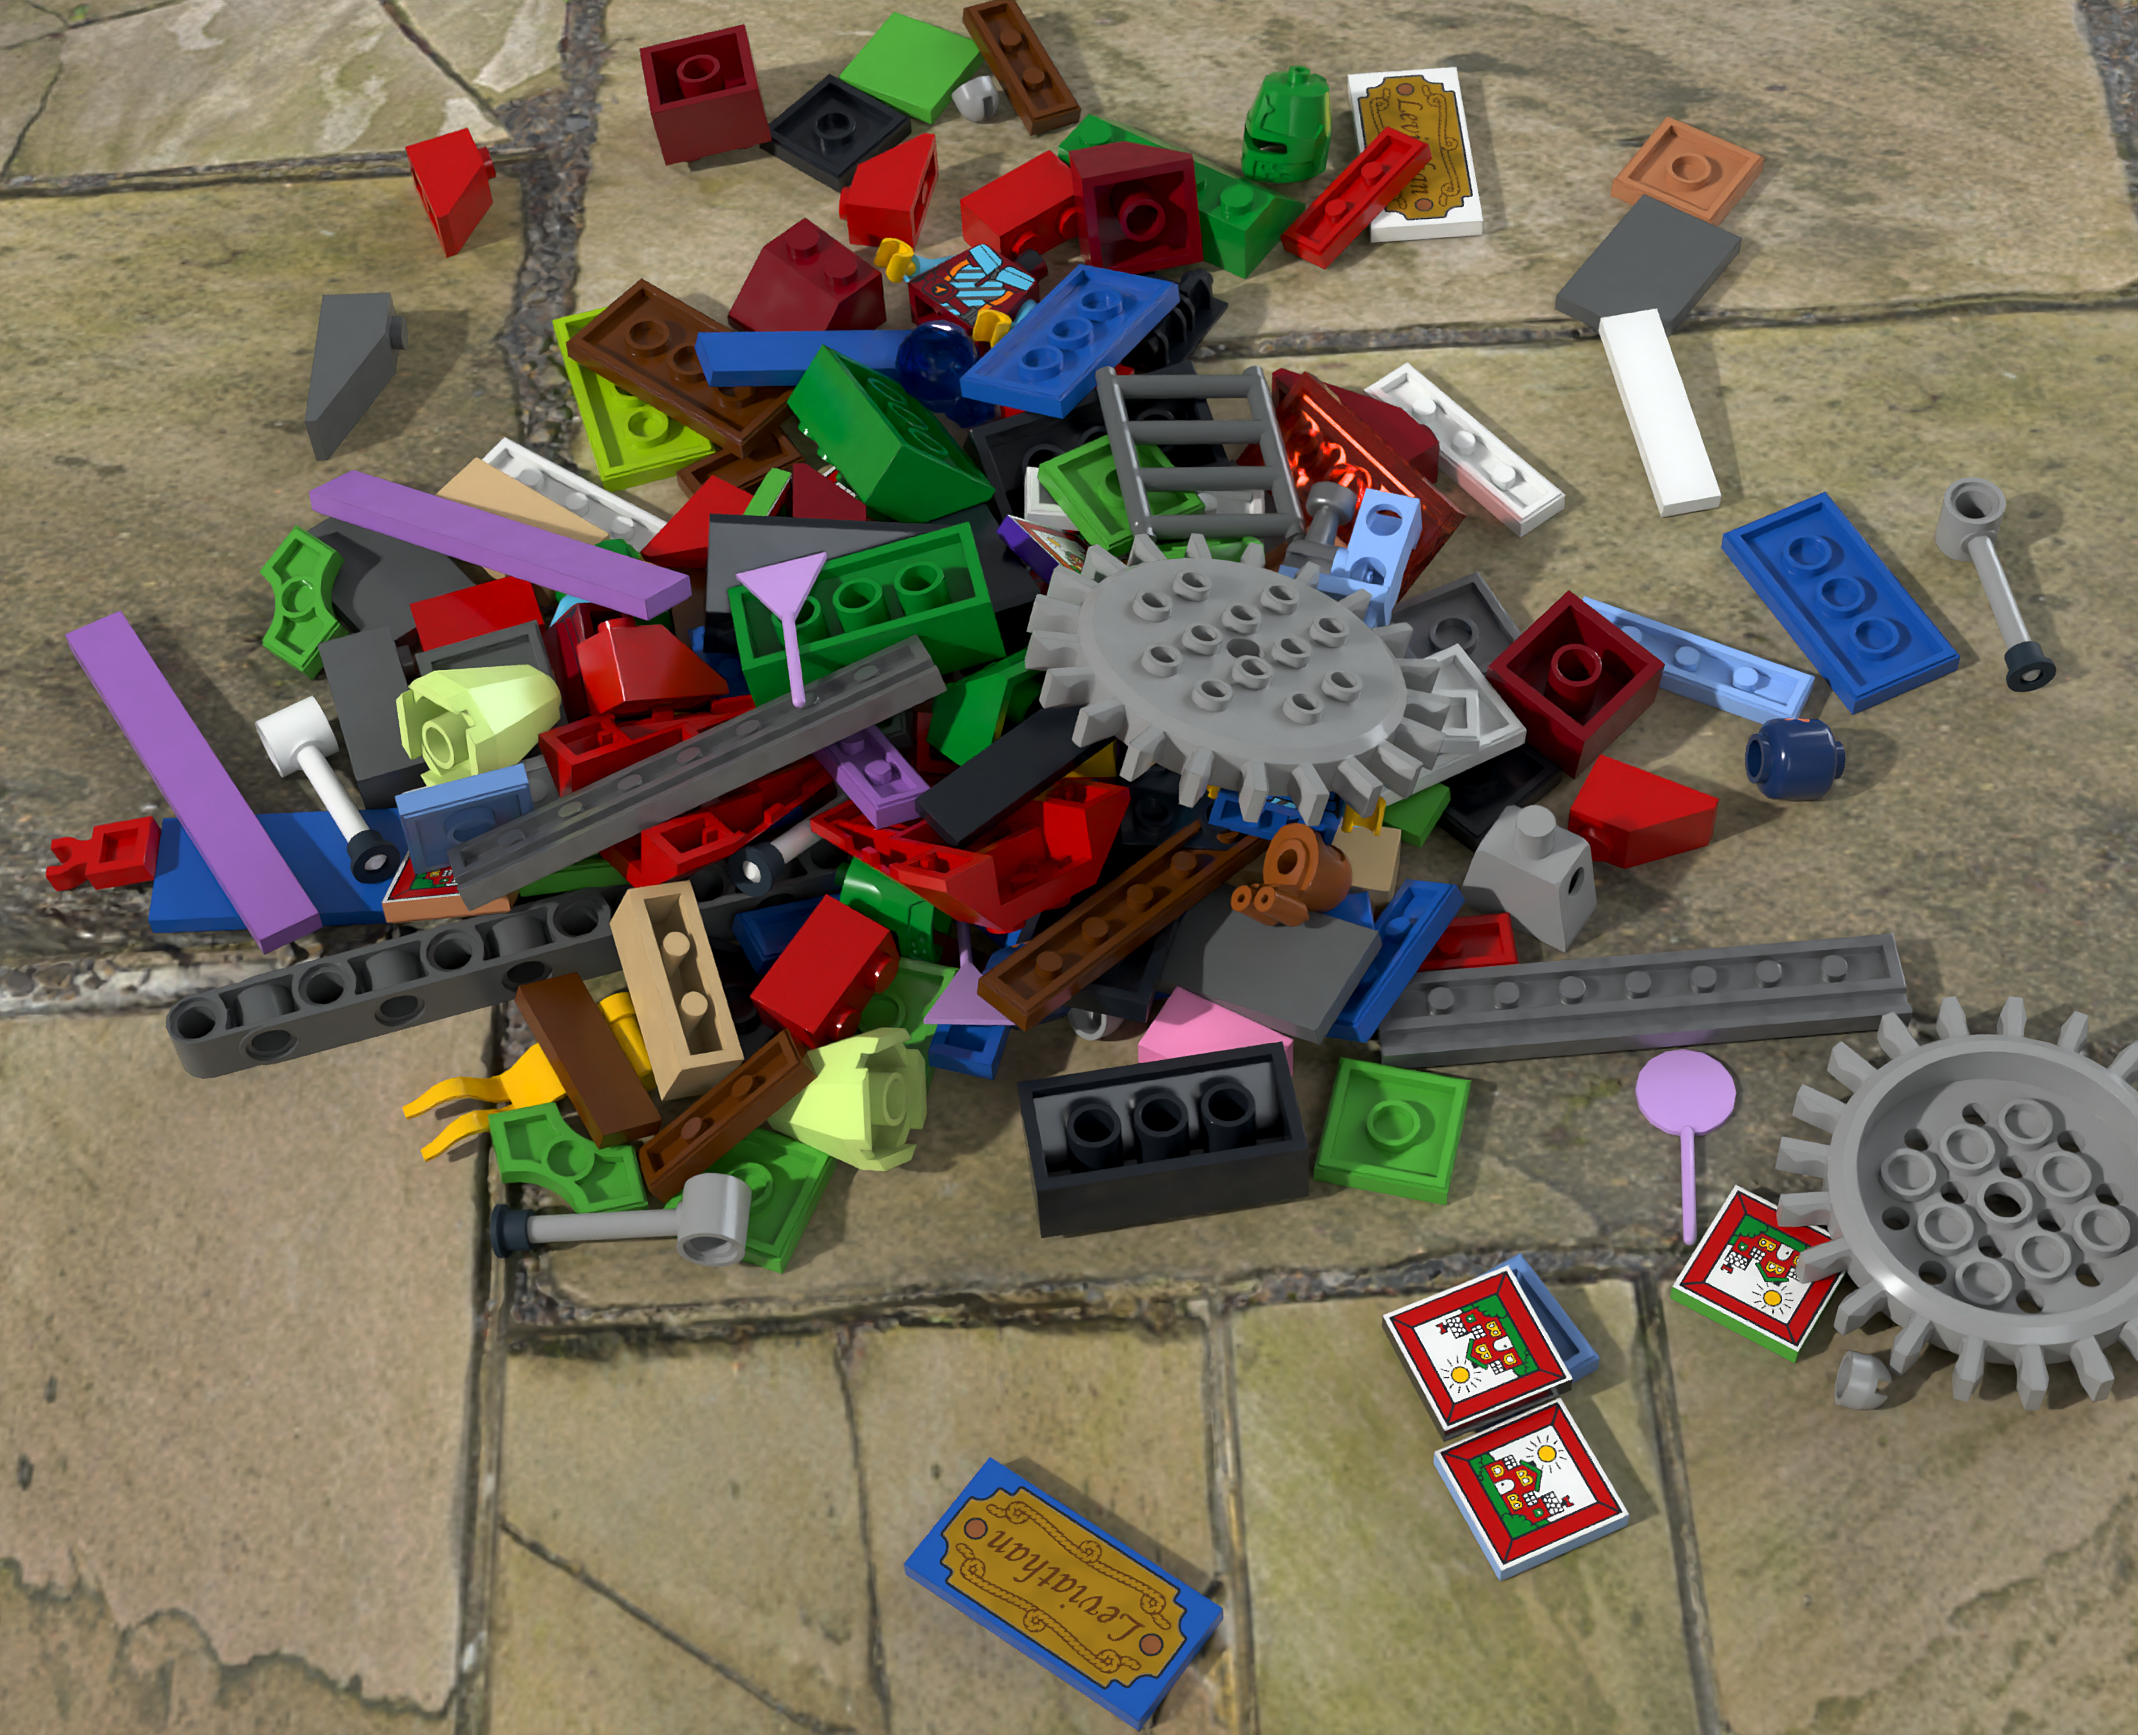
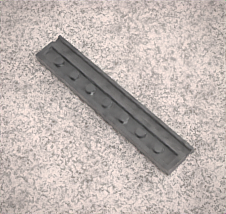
(693, 772)
(1644, 1001)

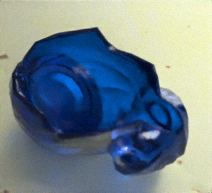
(930, 370)

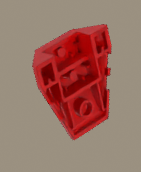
(699, 837)
(1009, 873)

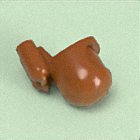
(1297, 877)

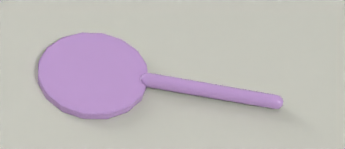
(1686, 1097)

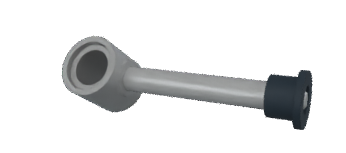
(1968, 533)
(708, 1223)

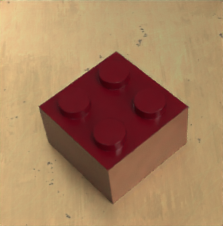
(705, 95)
(1575, 682)

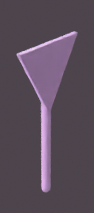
(784, 591)
(960, 1000)

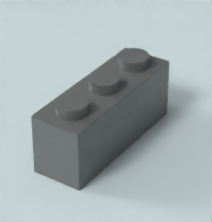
(365, 681)

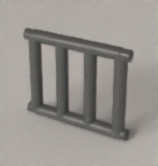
(1261, 430)

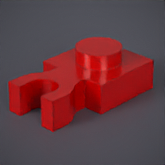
(113, 857)

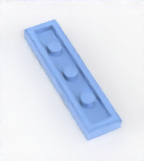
(1714, 671)

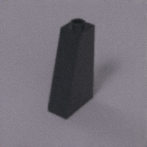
(1006, 576)

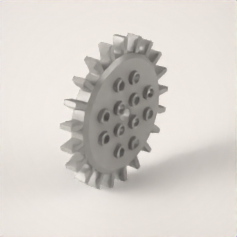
(1296, 715)
(2030, 1103)

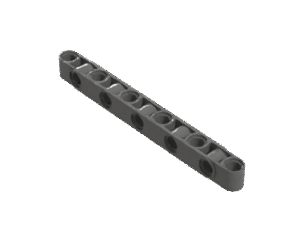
(414, 975)

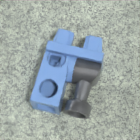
(1375, 551)

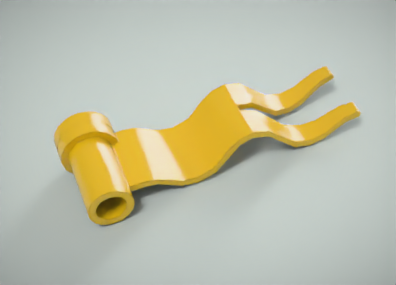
(528, 1081)

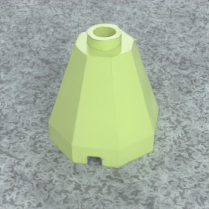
(475, 718)
(861, 1101)

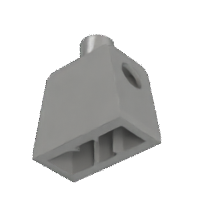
(1534, 874)

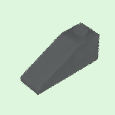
(351, 364)

